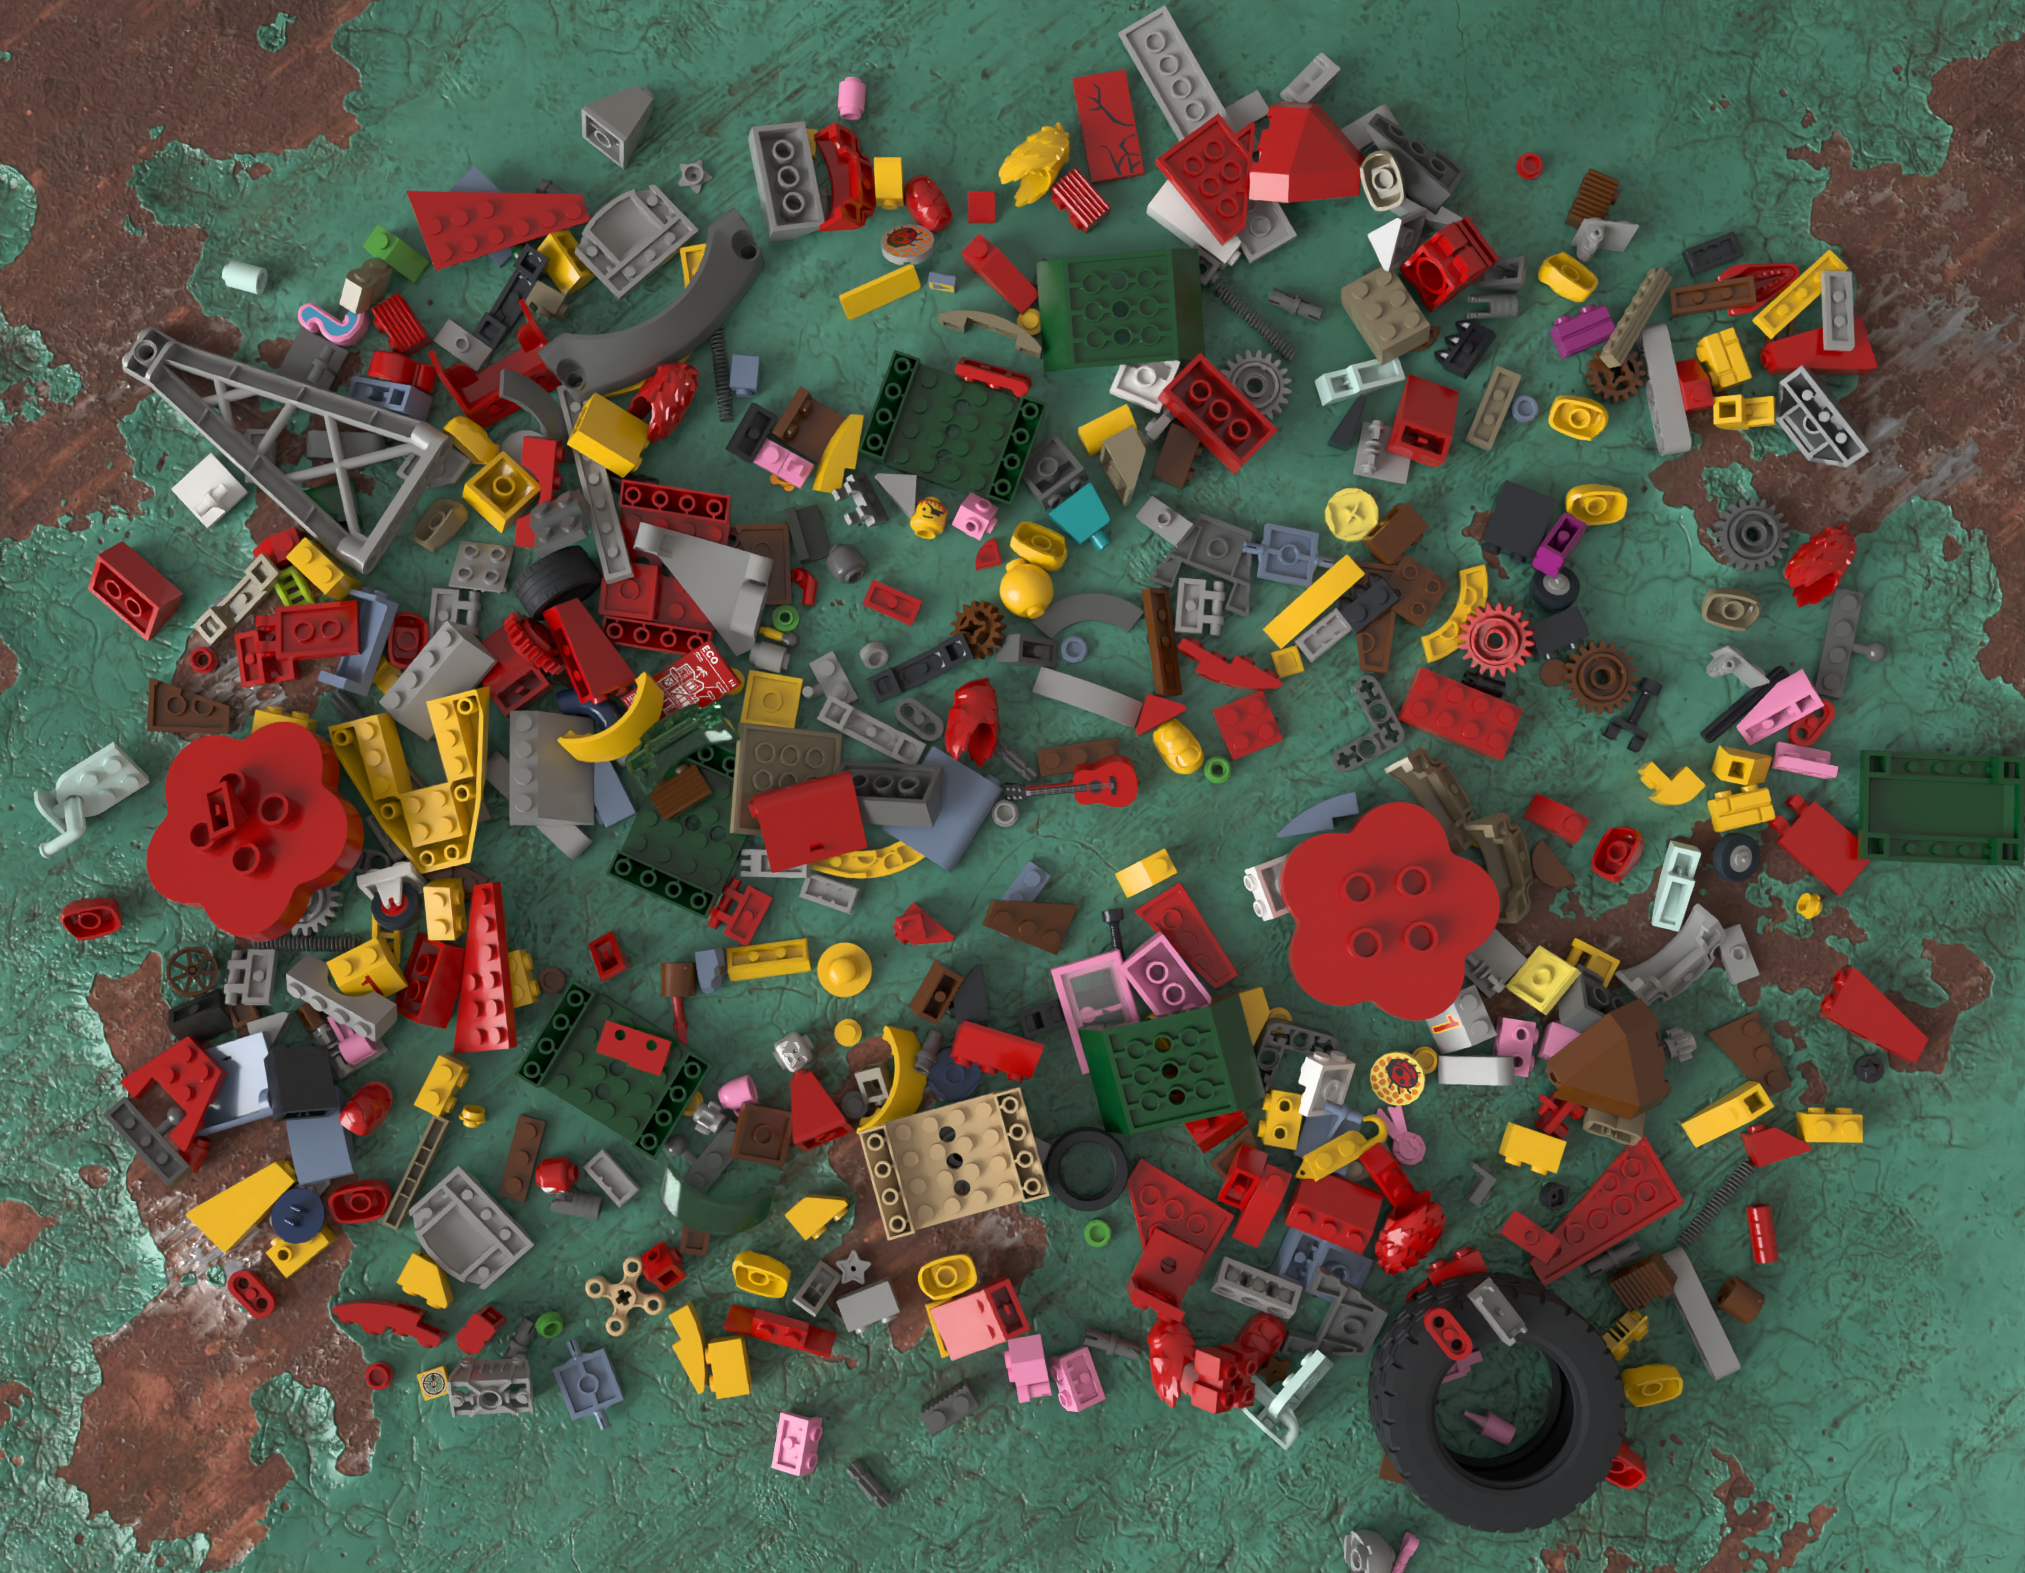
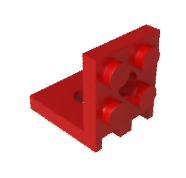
(1159, 1289)

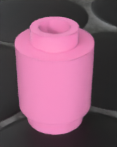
(851, 98)

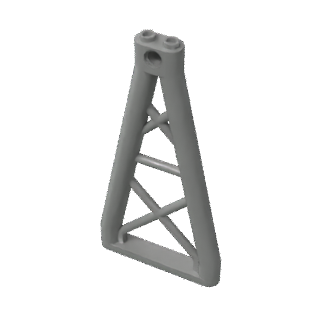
(350, 547)

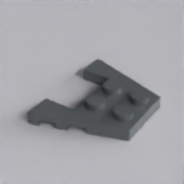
(1216, 550)
(1348, 1325)

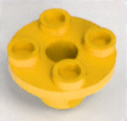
(844, 969)

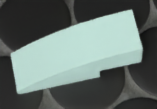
(1358, 380)
(1675, 885)

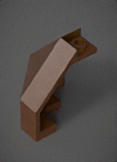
(1614, 1064)

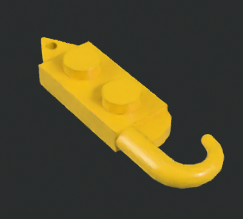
(1340, 1151)

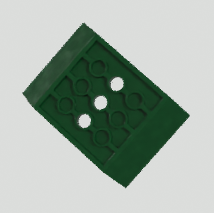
(1079, 304)
(919, 407)
(683, 863)
(1212, 1061)
(640, 1103)

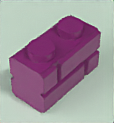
(1582, 331)
(1559, 545)

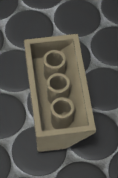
(1122, 460)

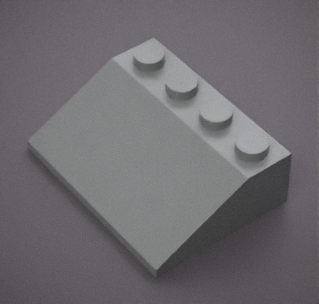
(544, 777)

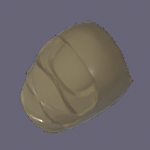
(1382, 180)
(440, 523)
(1731, 608)

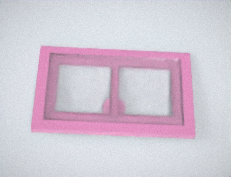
(1094, 993)

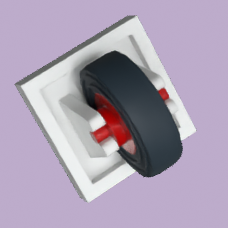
(394, 894)

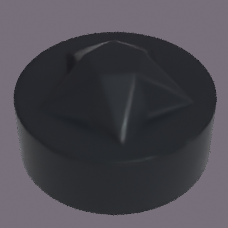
(1868, 1069)
(1553, 1196)

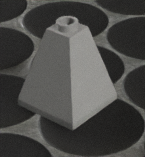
(617, 122)

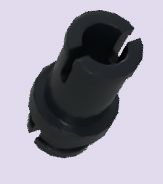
(1484, 684)

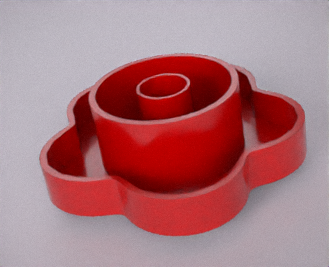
(290, 845)
(1386, 913)

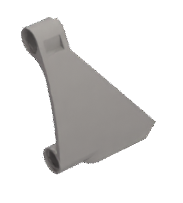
(719, 578)

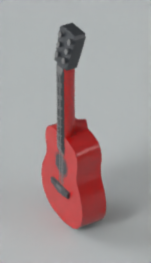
(1105, 782)

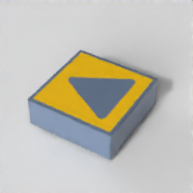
(942, 282)

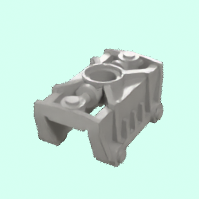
(488, 1385)

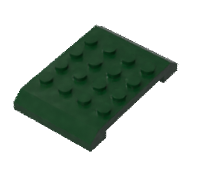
(1941, 808)

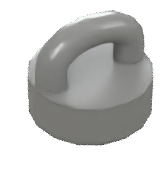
(874, 655)

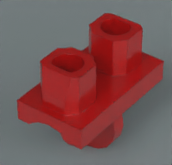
(1552, 1114)

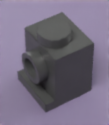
(1211, 266)

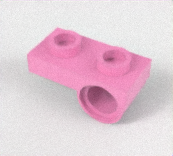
(351, 1045)

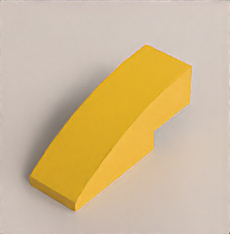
(839, 454)
(691, 1345)

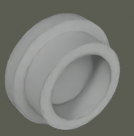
(1005, 813)

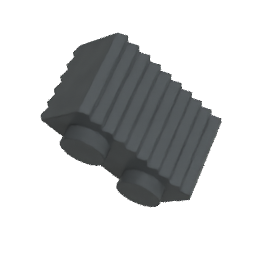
(949, 1407)

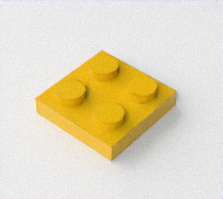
(771, 699)

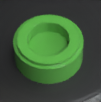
(1097, 1232)

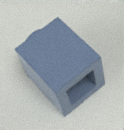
(745, 375)

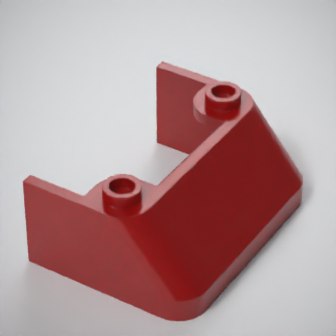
(479, 392)

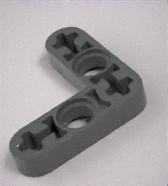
(1377, 737)
(1279, 1042)

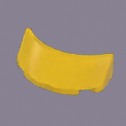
(625, 733)
(907, 1083)

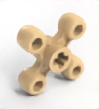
(621, 1306)

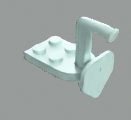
(87, 792)
(1282, 1406)

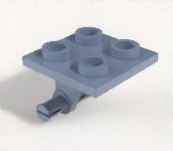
(1325, 1128)

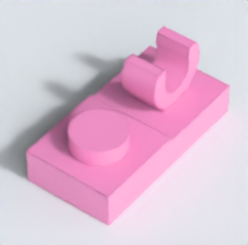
(783, 463)

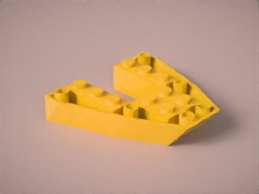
(435, 822)

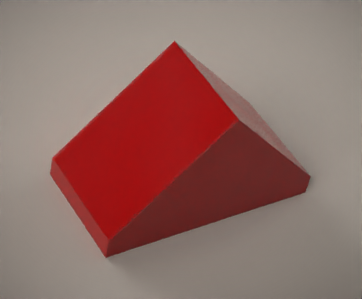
(1157, 711)
(222, 810)
(609, 956)

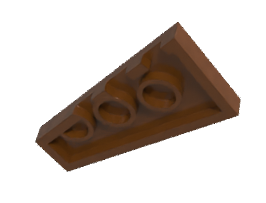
(1376, 640)

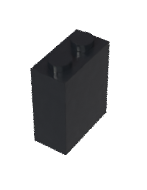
(1516, 522)
(300, 1082)

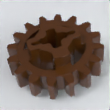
(1625, 378)
(978, 630)

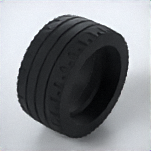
(555, 580)
(1083, 1202)

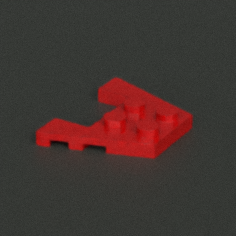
(189, 1077)

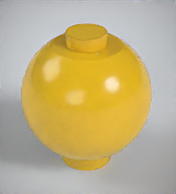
(1026, 589)

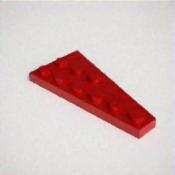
(481, 223)
(486, 998)
(1619, 1203)

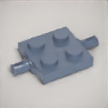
(1288, 555)
(588, 1383)

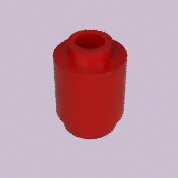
(198, 1154)

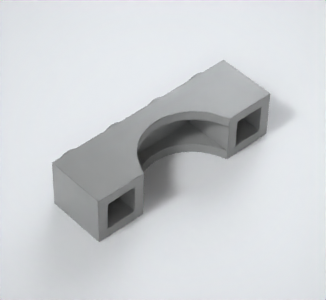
(366, 1014)

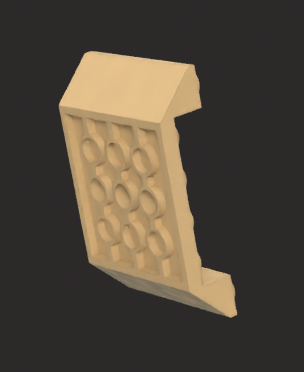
(912, 1169)

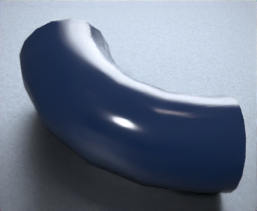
(604, 713)

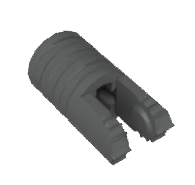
(1498, 305)
(578, 1204)

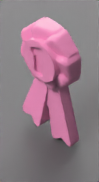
(1407, 1146)

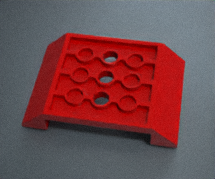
(678, 620)

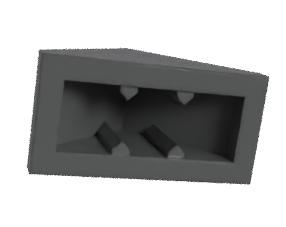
(1504, 276)

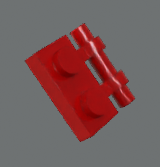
(748, 914)

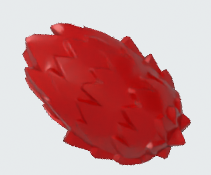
(667, 396)
(1820, 564)
(973, 721)
(1409, 1233)
(1172, 1359)

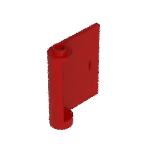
(809, 821)

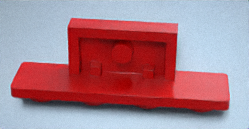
(780, 1330)

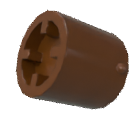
(679, 979)
(1739, 1299)

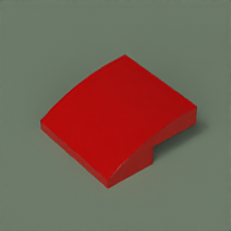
(262, 671)

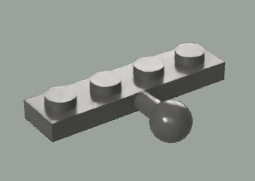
(1839, 644)
(150, 1141)
(709, 1163)

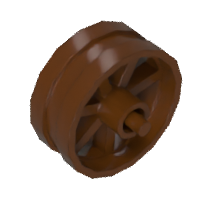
(192, 971)

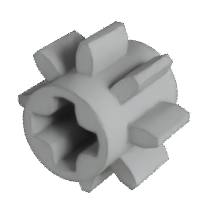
(1679, 1044)
(709, 1117)

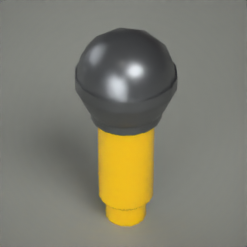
(788, 639)

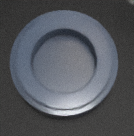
(1524, 409)
(1074, 649)

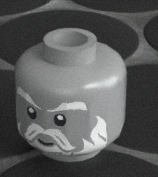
(793, 1051)

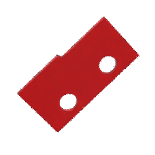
(634, 1048)

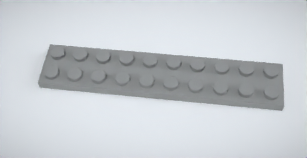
(1189, 103)

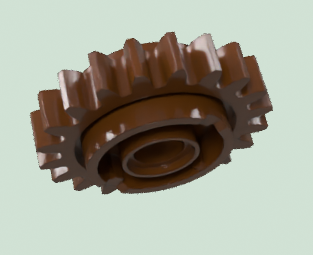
(1616, 672)

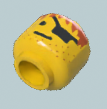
(929, 518)

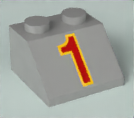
(1462, 1023)

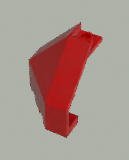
(1304, 157)

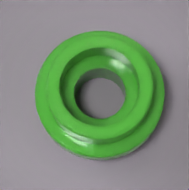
(793, 622)
(1226, 769)
(549, 1324)

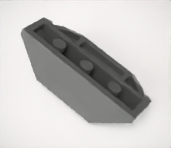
(1817, 420)

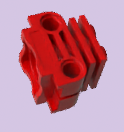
(1449, 263)

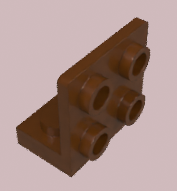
(807, 425)

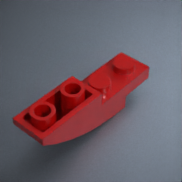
(1238, 674)
(381, 1314)

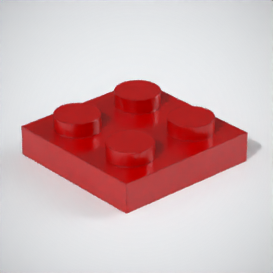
(632, 596)
(1247, 725)

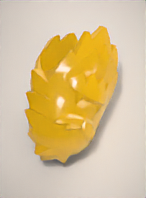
(1037, 163)

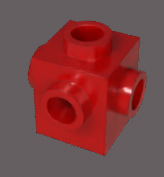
(659, 1262)

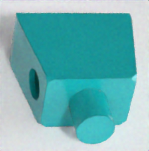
(1083, 518)

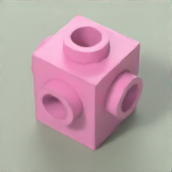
(976, 516)

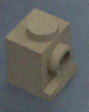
(548, 302)
(866, 1080)

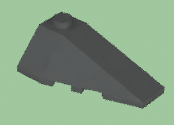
(1589, 1002)

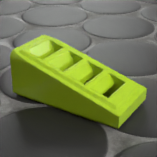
(298, 580)

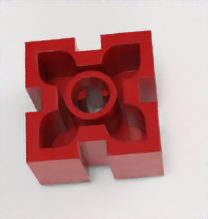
(1224, 1377)

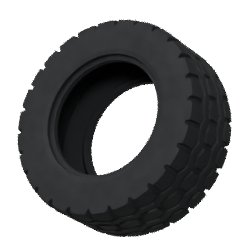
(1544, 1474)

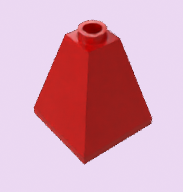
(815, 1113)

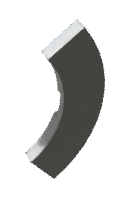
(540, 404)
(1087, 608)

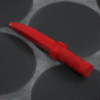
(679, 1019)

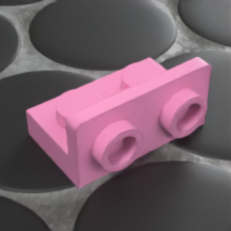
(1803, 761)
(1076, 1379)
(797, 1443)

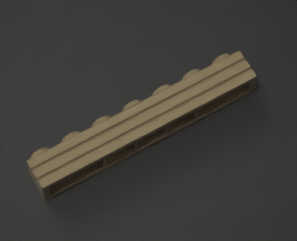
(1635, 317)
(417, 1172)

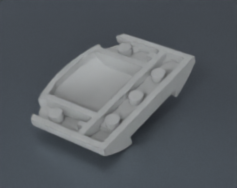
(633, 239)
(468, 1230)

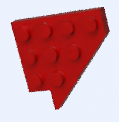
(1213, 175)
(1176, 1209)

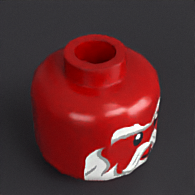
(556, 1174)

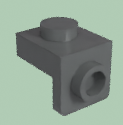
(1481, 1188)

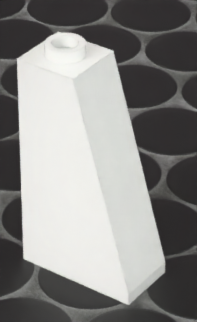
(1178, 217)

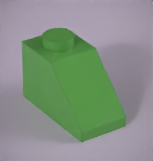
(396, 254)

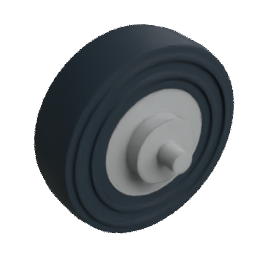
(1553, 592)
(1736, 857)

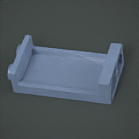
(376, 618)

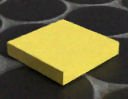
(1543, 979)

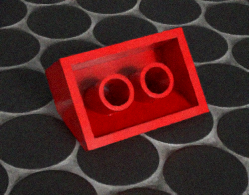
(134, 590)
(433, 981)
(995, 1051)
(1334, 1211)

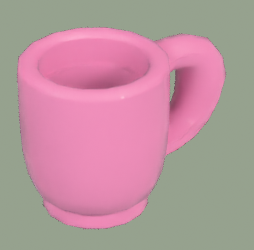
(736, 1092)

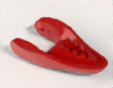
(1768, 281)

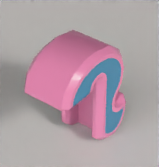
(339, 333)

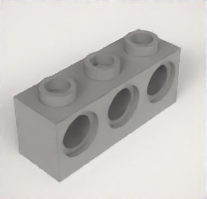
(1256, 1288)

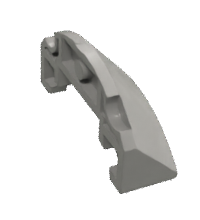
(1679, 962)

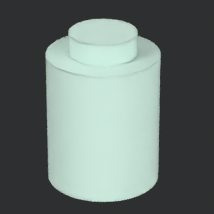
(245, 277)

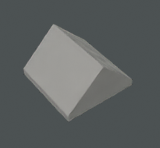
(1398, 239)

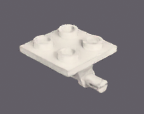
(209, 490)

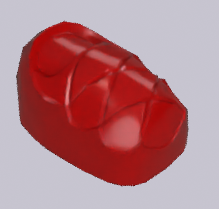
(927, 204)
(406, 639)
(1617, 853)
(91, 917)
(367, 1108)
(360, 1201)
(1263, 1333)
(1627, 1469)

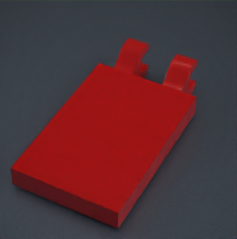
(312, 631)
(1819, 844)

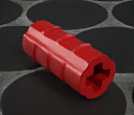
(1762, 1233)

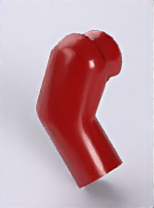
(807, 583)

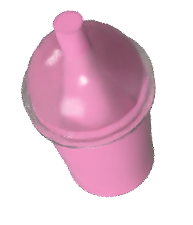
(1490, 1425)

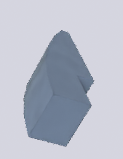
(1320, 816)

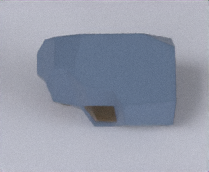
(710, 969)

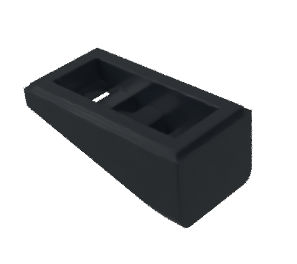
(1345, 432)

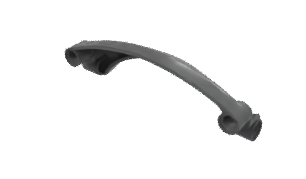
(632, 355)

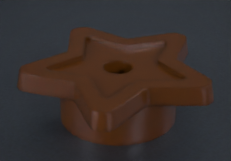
(1272, 1364)

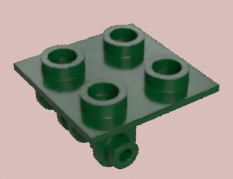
(330, 500)

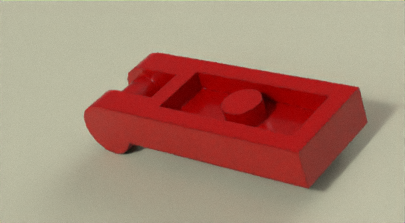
(994, 376)

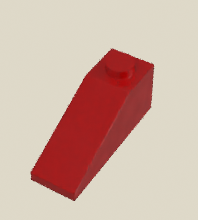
(999, 273)
(1262, 1205)

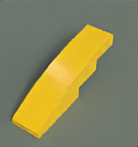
(1314, 601)

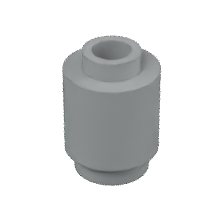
(769, 657)

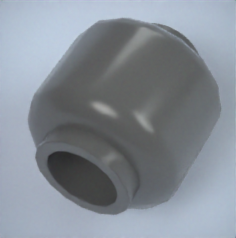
(846, 563)

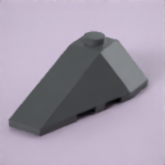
(1426, 175)

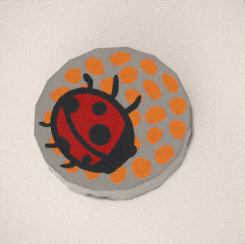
(907, 244)

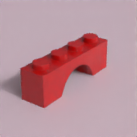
(543, 458)

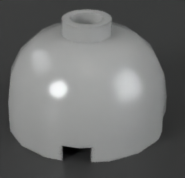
(1368, 1552)

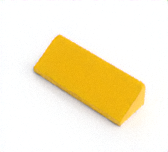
(880, 291)
(768, 959)

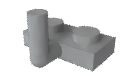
(831, 680)

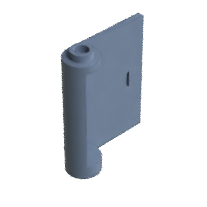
(965, 805)
(245, 1089)

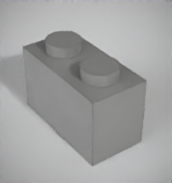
(869, 1305)

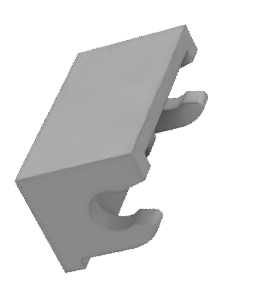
(1311, 81)
(1497, 1311)

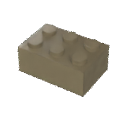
(1385, 314)

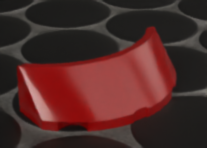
(850, 179)

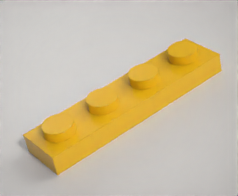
(1797, 295)

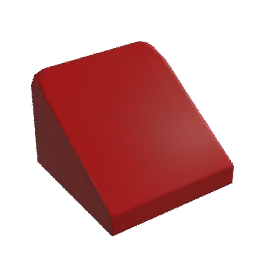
(981, 207)

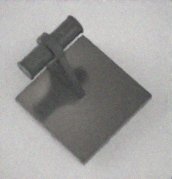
(313, 360)

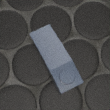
(391, 396)
(611, 796)

